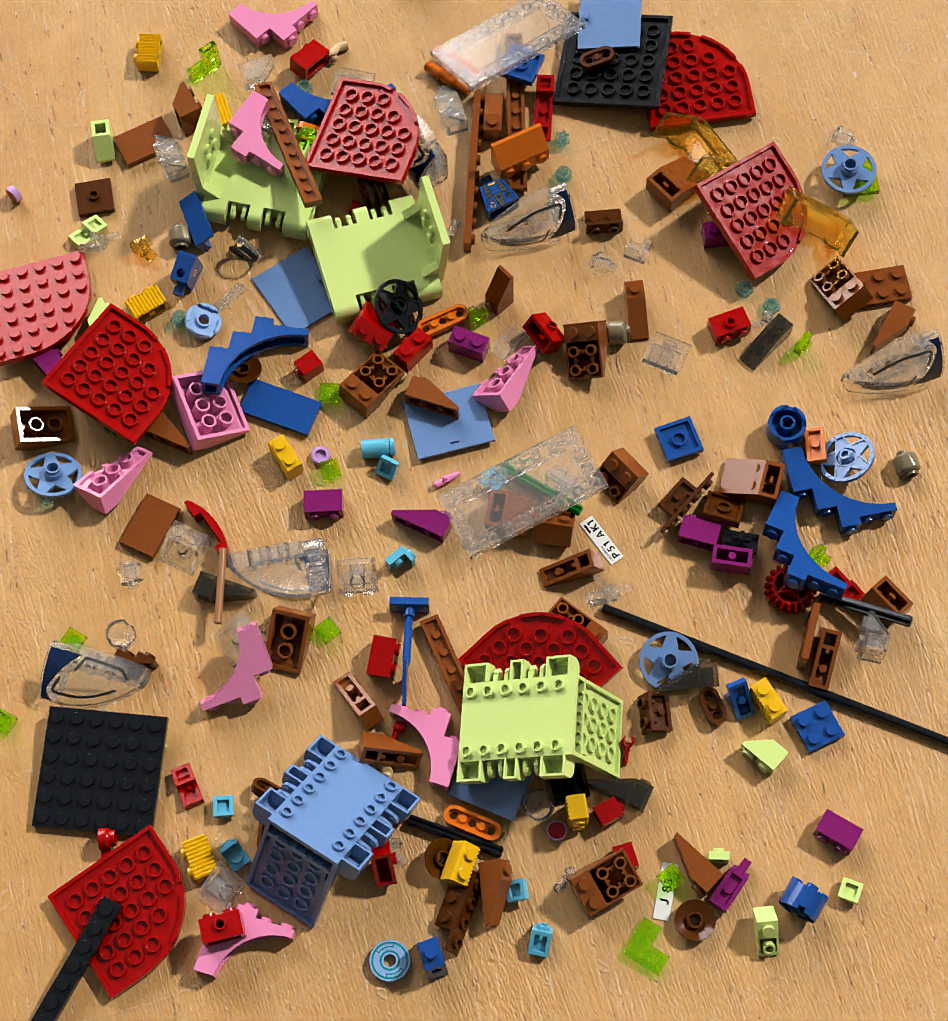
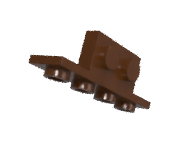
(679, 498)
(457, 912)

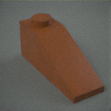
(493, 116)
(500, 291)
(636, 309)
(895, 325)
(426, 395)
(166, 433)
(572, 568)
(824, 657)
(358, 700)
(383, 750)
(699, 870)
(495, 886)

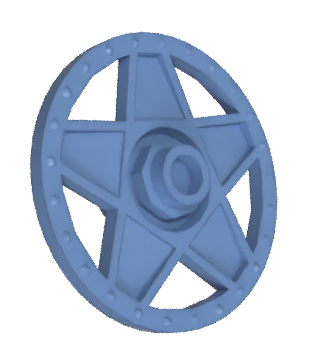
(848, 169)
(848, 457)
(52, 475)
(667, 659)

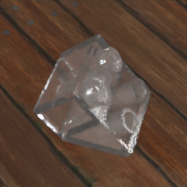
(451, 111)
(170, 158)
(872, 640)

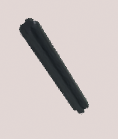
(864, 608)
(445, 832)

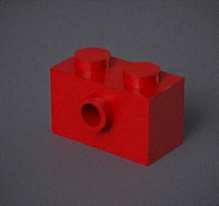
(309, 59)
(729, 326)
(544, 333)
(413, 349)
(382, 657)
(383, 865)
(221, 927)

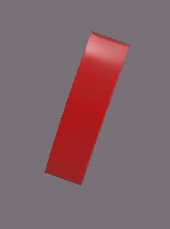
(544, 103)
(199, 514)

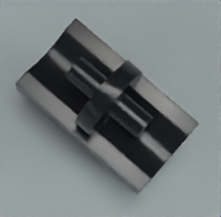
(740, 539)

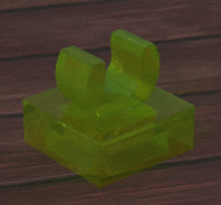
(477, 317)
(818, 555)
(7, 722)

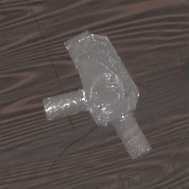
(97, 242)
(606, 593)

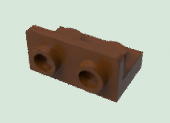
(603, 221)
(654, 712)

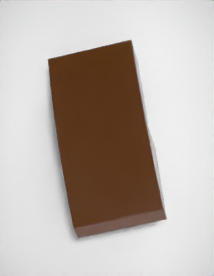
(144, 659)

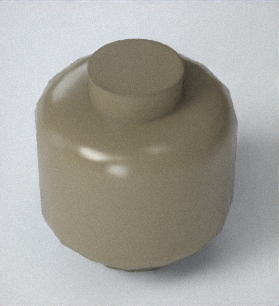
(180, 237)
(618, 332)
(906, 464)

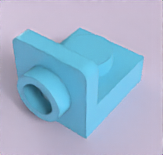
(397, 558)
(234, 855)
(540, 940)

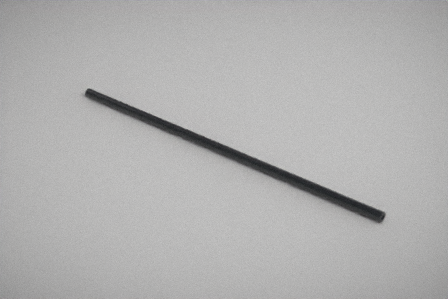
(781, 677)

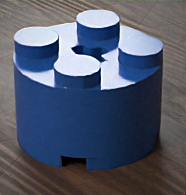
(786, 427)
(803, 900)

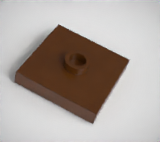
(94, 197)
(723, 509)

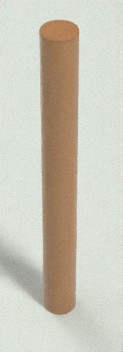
(220, 586)

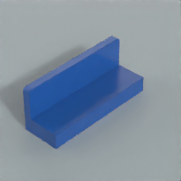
(197, 220)

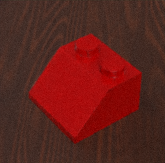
(369, 329)

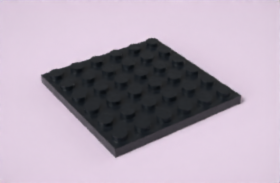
(628, 82)
(100, 771)

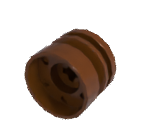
(374, 191)

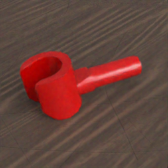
(399, 727)
(627, 748)

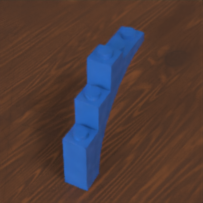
(304, 105)
(265, 336)
(825, 500)
(790, 551)

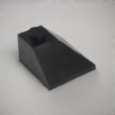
(562, 787)

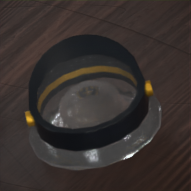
(245, 249)

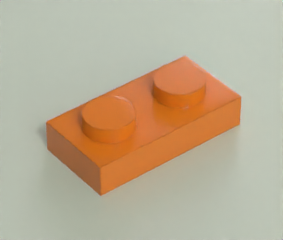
(815, 445)

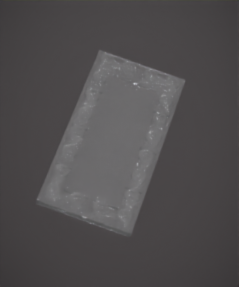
(506, 41)
(522, 491)

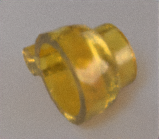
(141, 247)

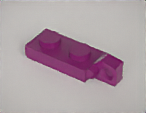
(730, 886)

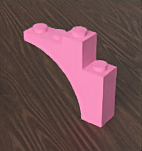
(280, 27)
(249, 145)
(243, 682)
(433, 732)
(214, 957)

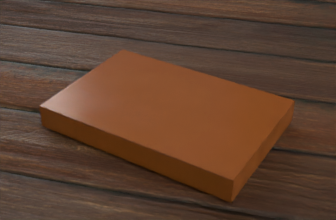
(137, 143)
(150, 526)
(808, 636)

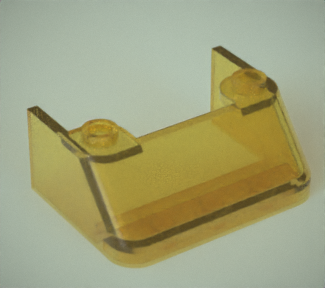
(699, 143)
(817, 219)

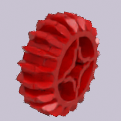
(777, 597)

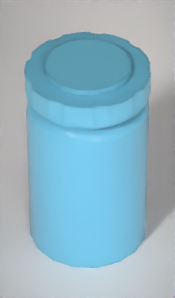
(377, 447)

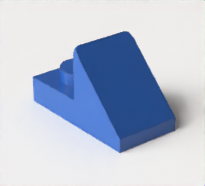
(740, 699)

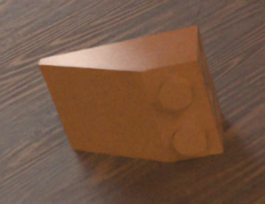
(41, 427)
(289, 638)

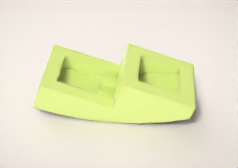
(88, 226)

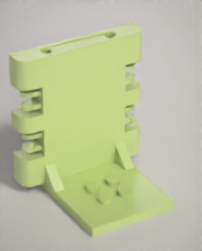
(234, 186)
(363, 255)
(536, 720)

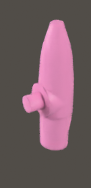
(446, 479)

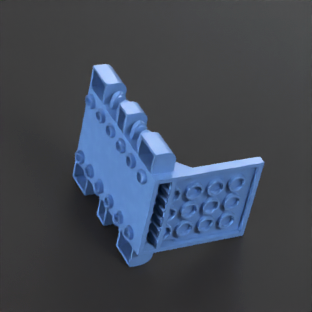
(323, 827)

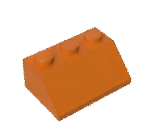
(519, 151)

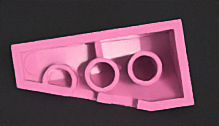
(506, 386)
(109, 485)

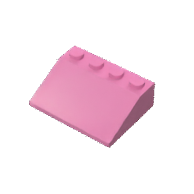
(204, 416)

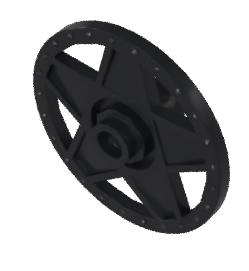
(398, 306)

